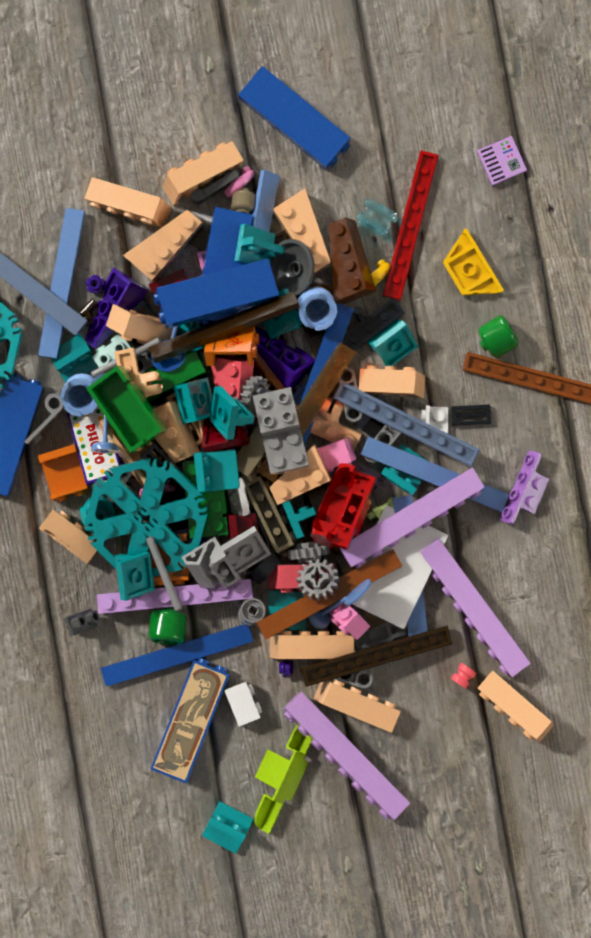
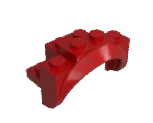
(343, 507)

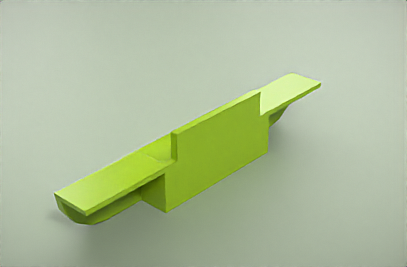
(283, 776)

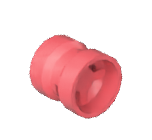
(464, 674)

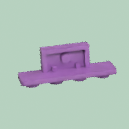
(527, 489)

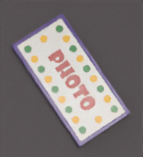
(85, 434)

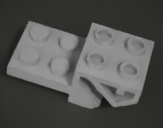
(280, 431)
(224, 563)

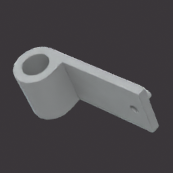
(54, 405)

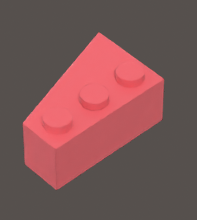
(231, 374)
(285, 577)

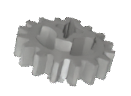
(254, 386)
(308, 551)
(325, 580)

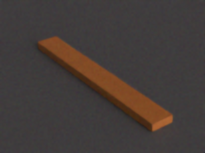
(527, 377)
(305, 608)

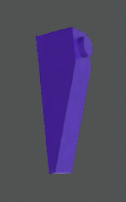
(121, 291)
(285, 362)

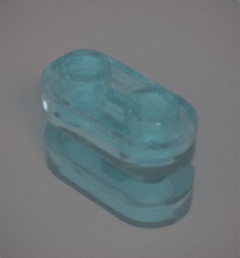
(366, 220)

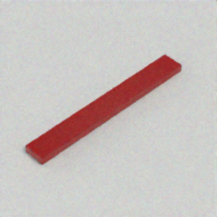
(410, 225)

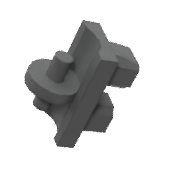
(82, 621)

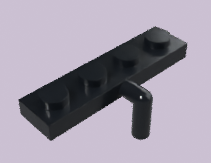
(372, 325)

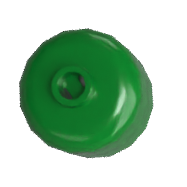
(497, 337)
(167, 626)

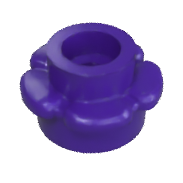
(94, 279)
(286, 668)

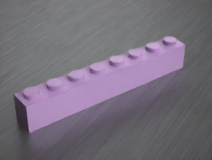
(413, 516)
(186, 594)
(475, 609)
(345, 756)

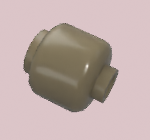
(243, 201)

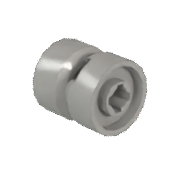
(251, 612)

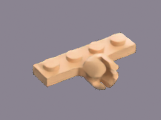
(129, 360)
(328, 425)

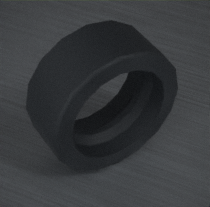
(263, 568)

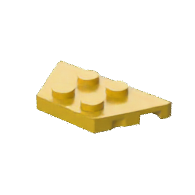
(470, 269)

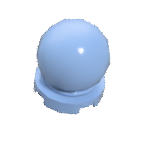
(317, 308)
(76, 397)

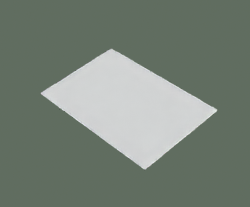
(397, 593)

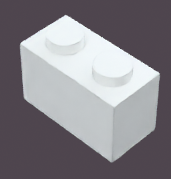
(243, 704)

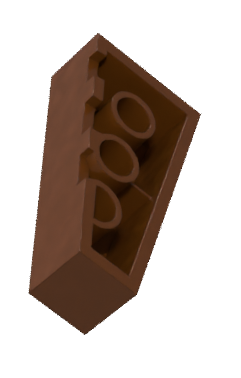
(348, 263)

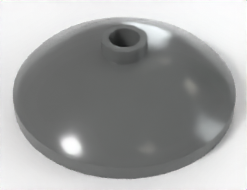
(294, 267)

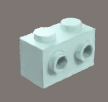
(106, 353)

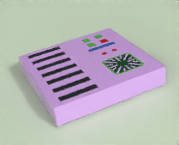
(501, 160)

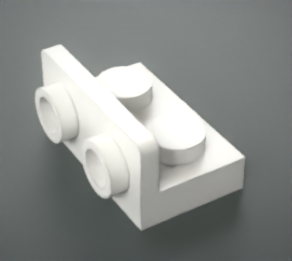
(436, 417)
(238, 499)

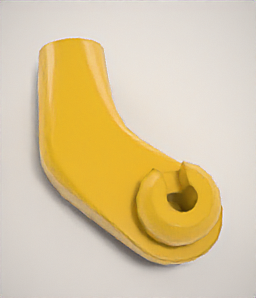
(380, 273)

